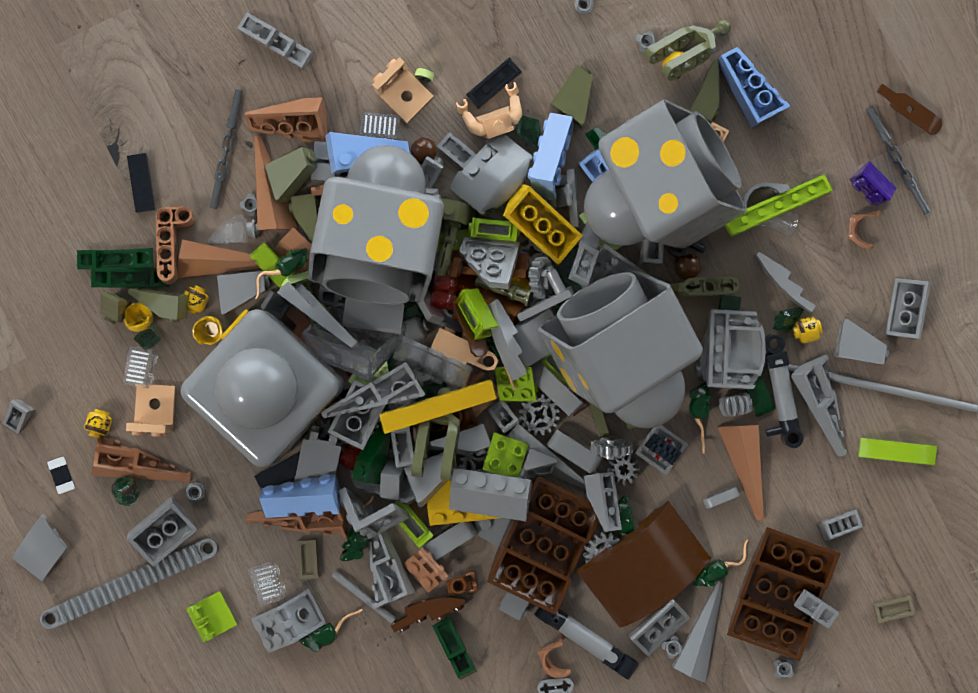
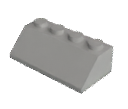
(490, 494)

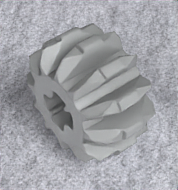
(735, 404)
(629, 465)

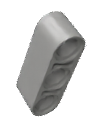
(574, 452)
(450, 539)

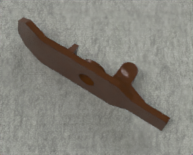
(919, 115)
(477, 347)

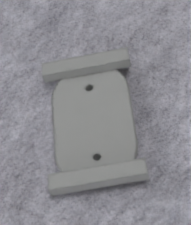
(564, 196)

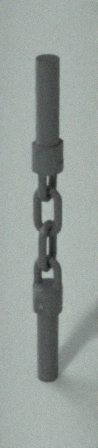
(220, 174)
(910, 183)

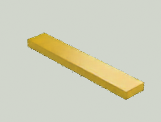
(437, 406)

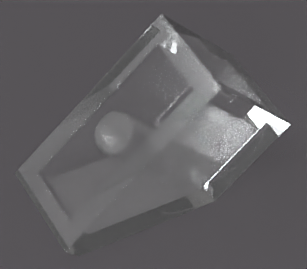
(231, 231)

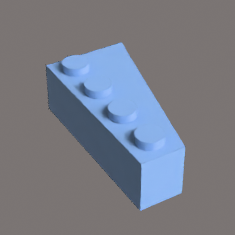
(750, 88)
(345, 148)
(551, 155)
(302, 497)

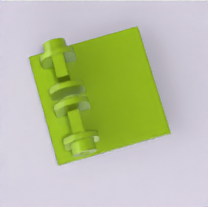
(524, 386)
(505, 456)
(211, 616)

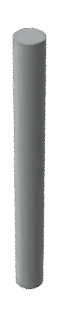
(363, 596)

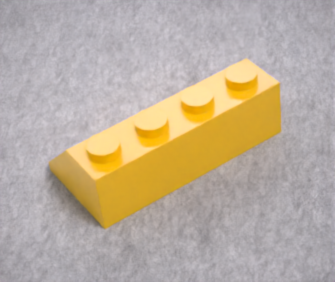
(541, 223)
(441, 514)

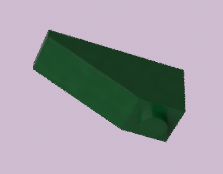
(372, 458)

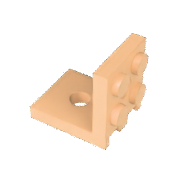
(397, 81)
(151, 420)

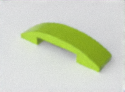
(897, 451)

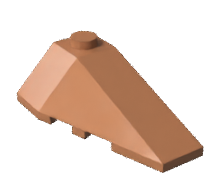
(298, 119)

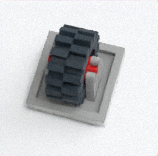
(661, 448)

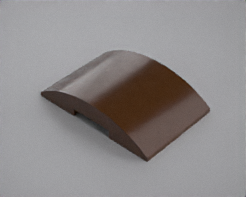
(543, 552)
(645, 567)
(771, 586)

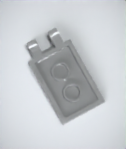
(317, 456)

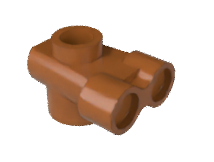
(466, 584)

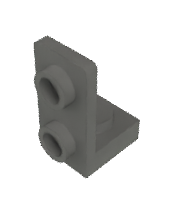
(275, 304)

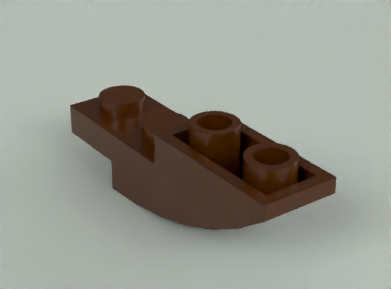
(434, 607)

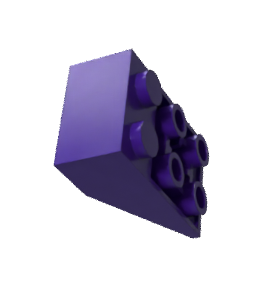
(872, 184)

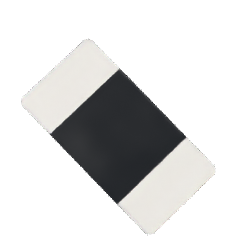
(61, 475)

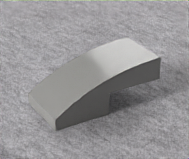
(816, 608)

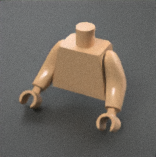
(495, 122)

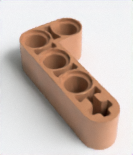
(171, 244)

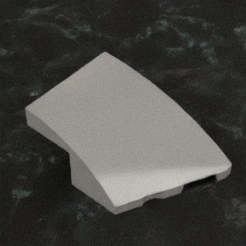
(530, 339)
(40, 549)

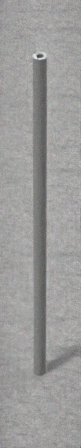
(897, 391)

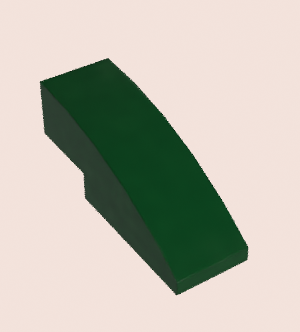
(454, 648)

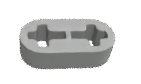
(720, 497)
(554, 682)

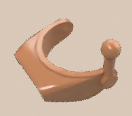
(853, 228)
(548, 667)

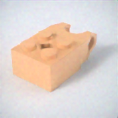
(458, 348)

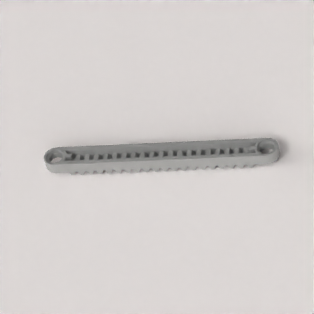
(128, 583)

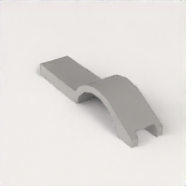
(776, 188)
(585, 257)

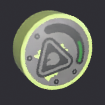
(424, 75)

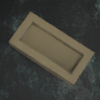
(307, 559)
(894, 609)

